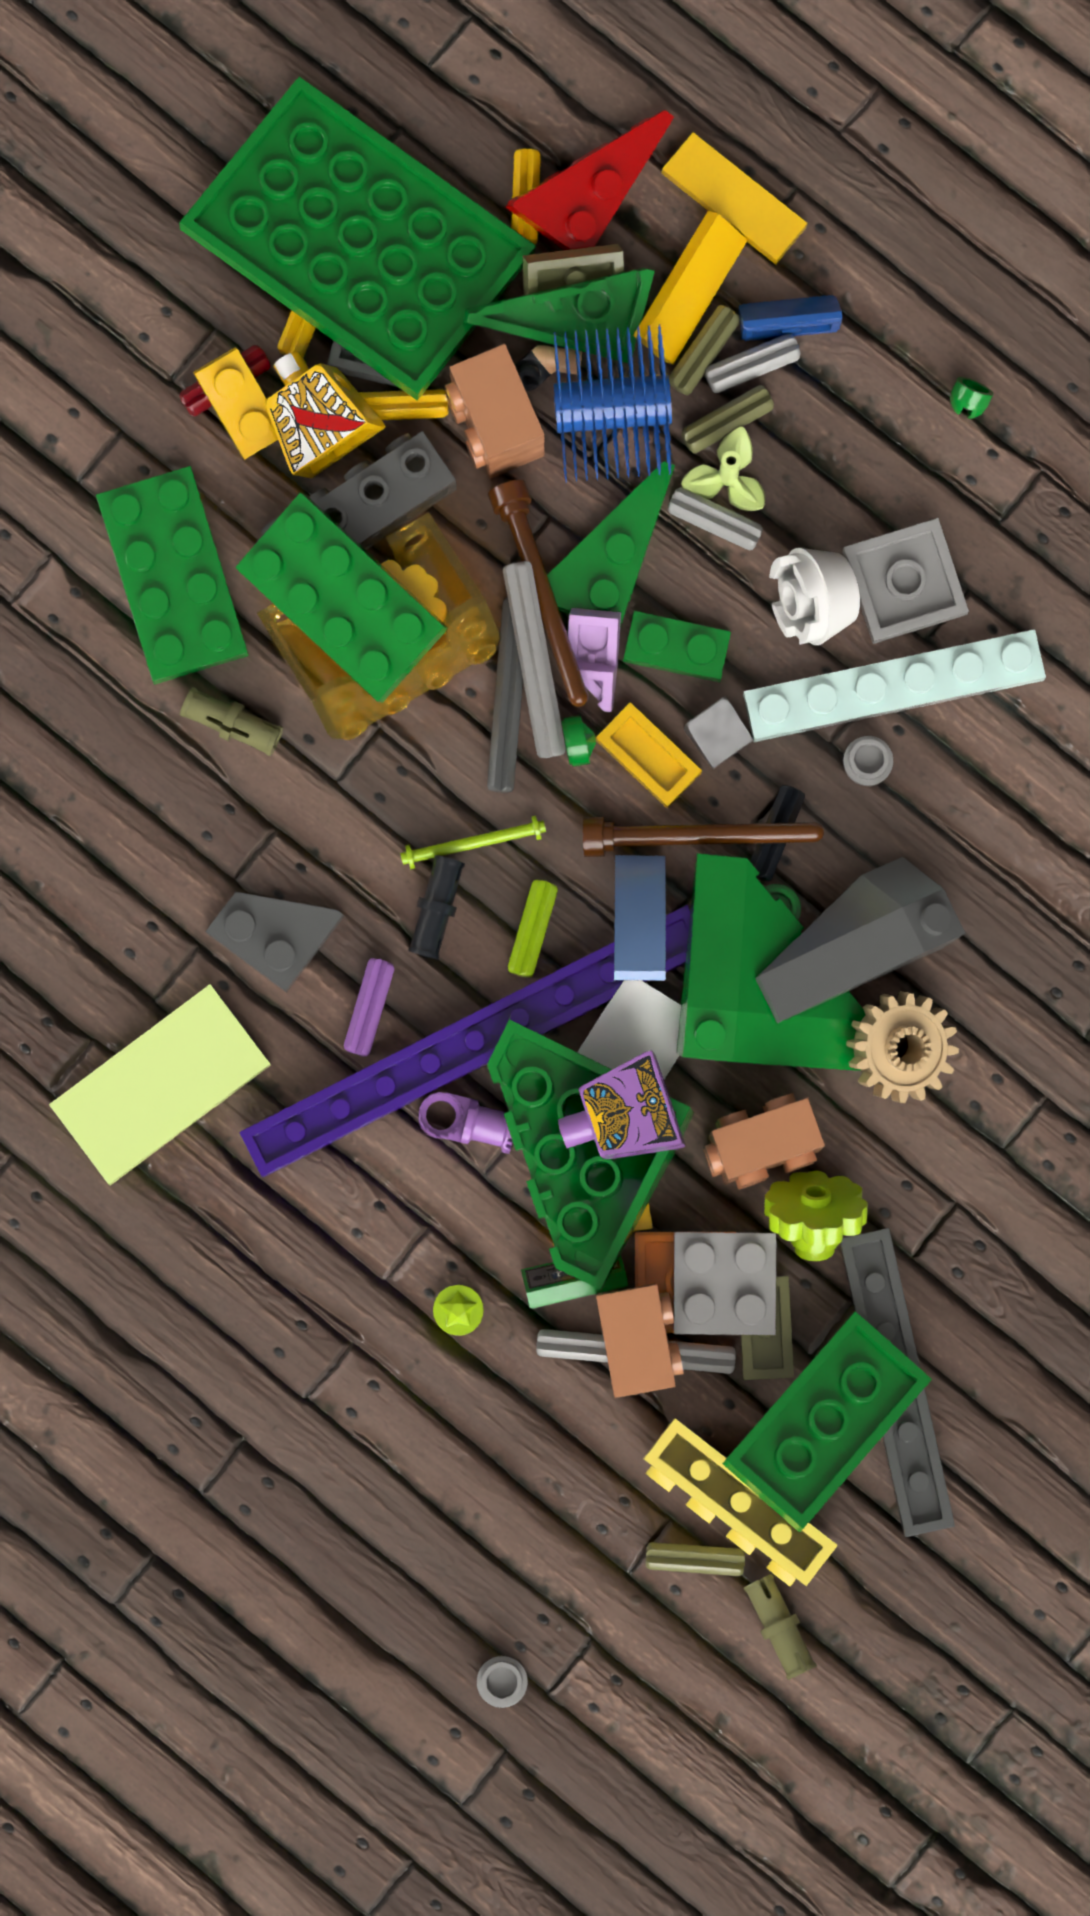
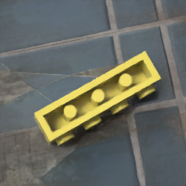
(697, 1469)

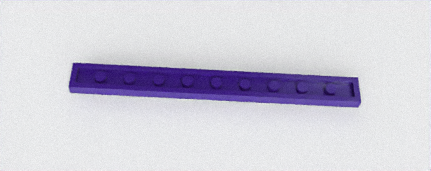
(443, 1056)

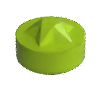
(458, 1310)

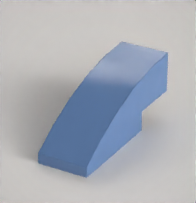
(640, 918)

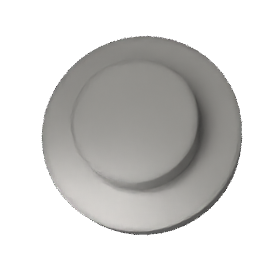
(868, 760)
(502, 1681)

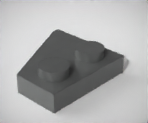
(273, 934)

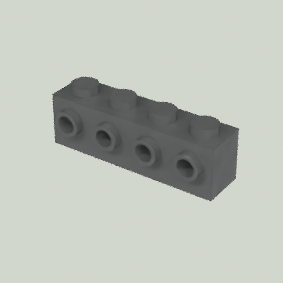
(388, 492)

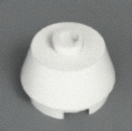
(815, 594)

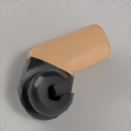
(540, 364)

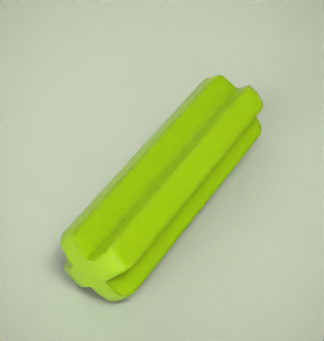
(532, 928)

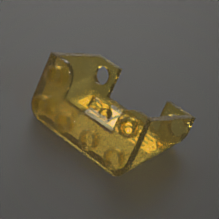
(470, 639)

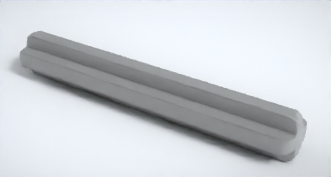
(534, 659)
(592, 1348)

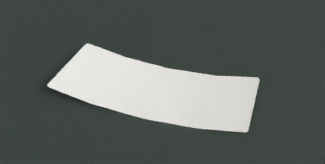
(635, 1023)

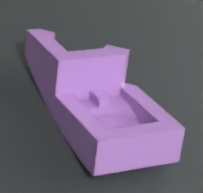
(596, 649)

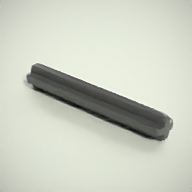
(506, 709)

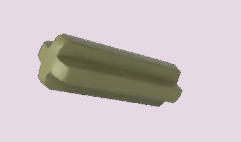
(704, 349)
(727, 418)
(695, 1559)

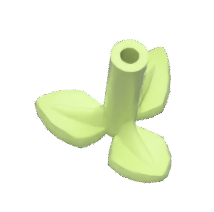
(734, 454)

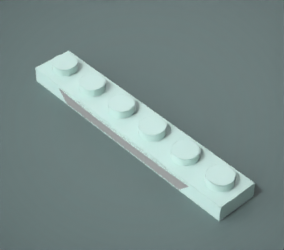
(894, 685)

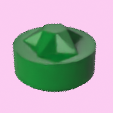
(578, 740)

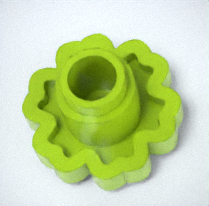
(815, 1212)

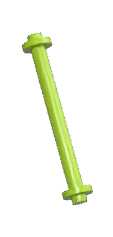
(473, 842)

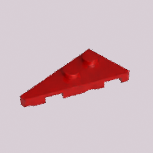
(582, 199)

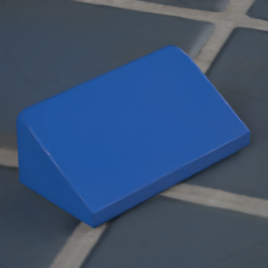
(789, 316)

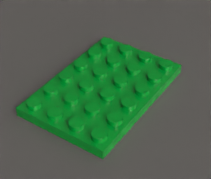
(356, 237)

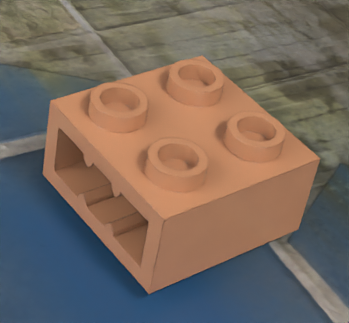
(748, 1147)

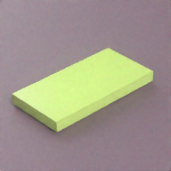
(159, 1084)

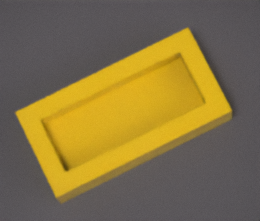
(648, 755)

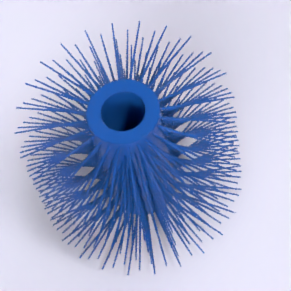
(614, 403)

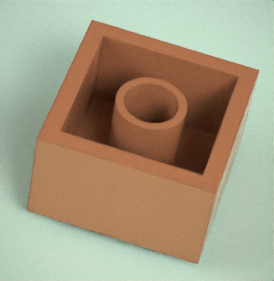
(497, 412)
(637, 1340)

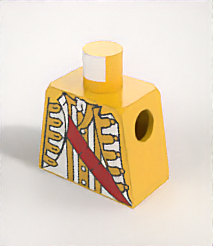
(318, 415)

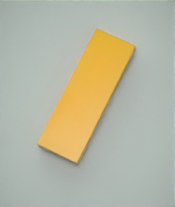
(735, 196)
(692, 285)

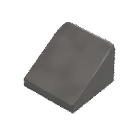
(718, 732)

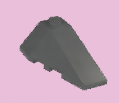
(865, 933)

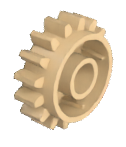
(926, 1052)

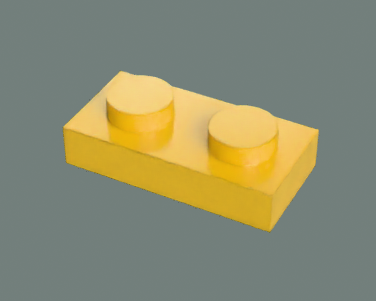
(237, 402)

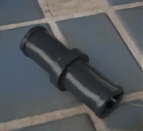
(436, 907)

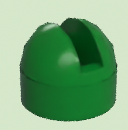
(970, 395)

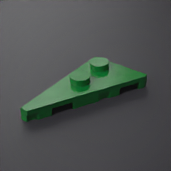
(577, 307)
(608, 561)

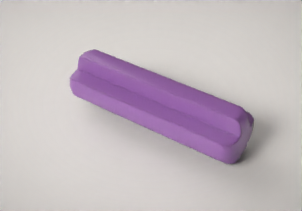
(369, 1007)

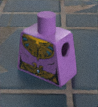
(625, 1112)

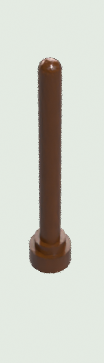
(511, 503)
(604, 836)

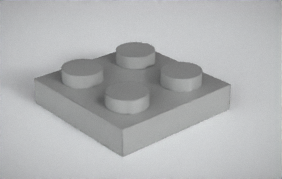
(906, 581)
(725, 1283)

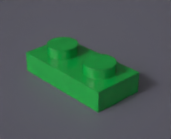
(677, 646)

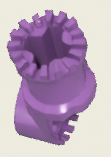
(470, 1122)

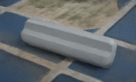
(752, 363)
(715, 518)

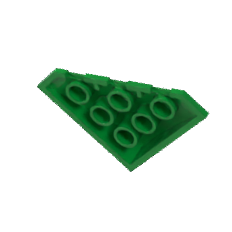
(730, 941)
(584, 1199)

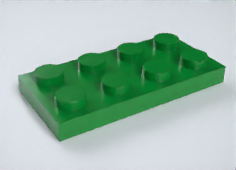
(172, 575)
(341, 597)
(827, 1421)

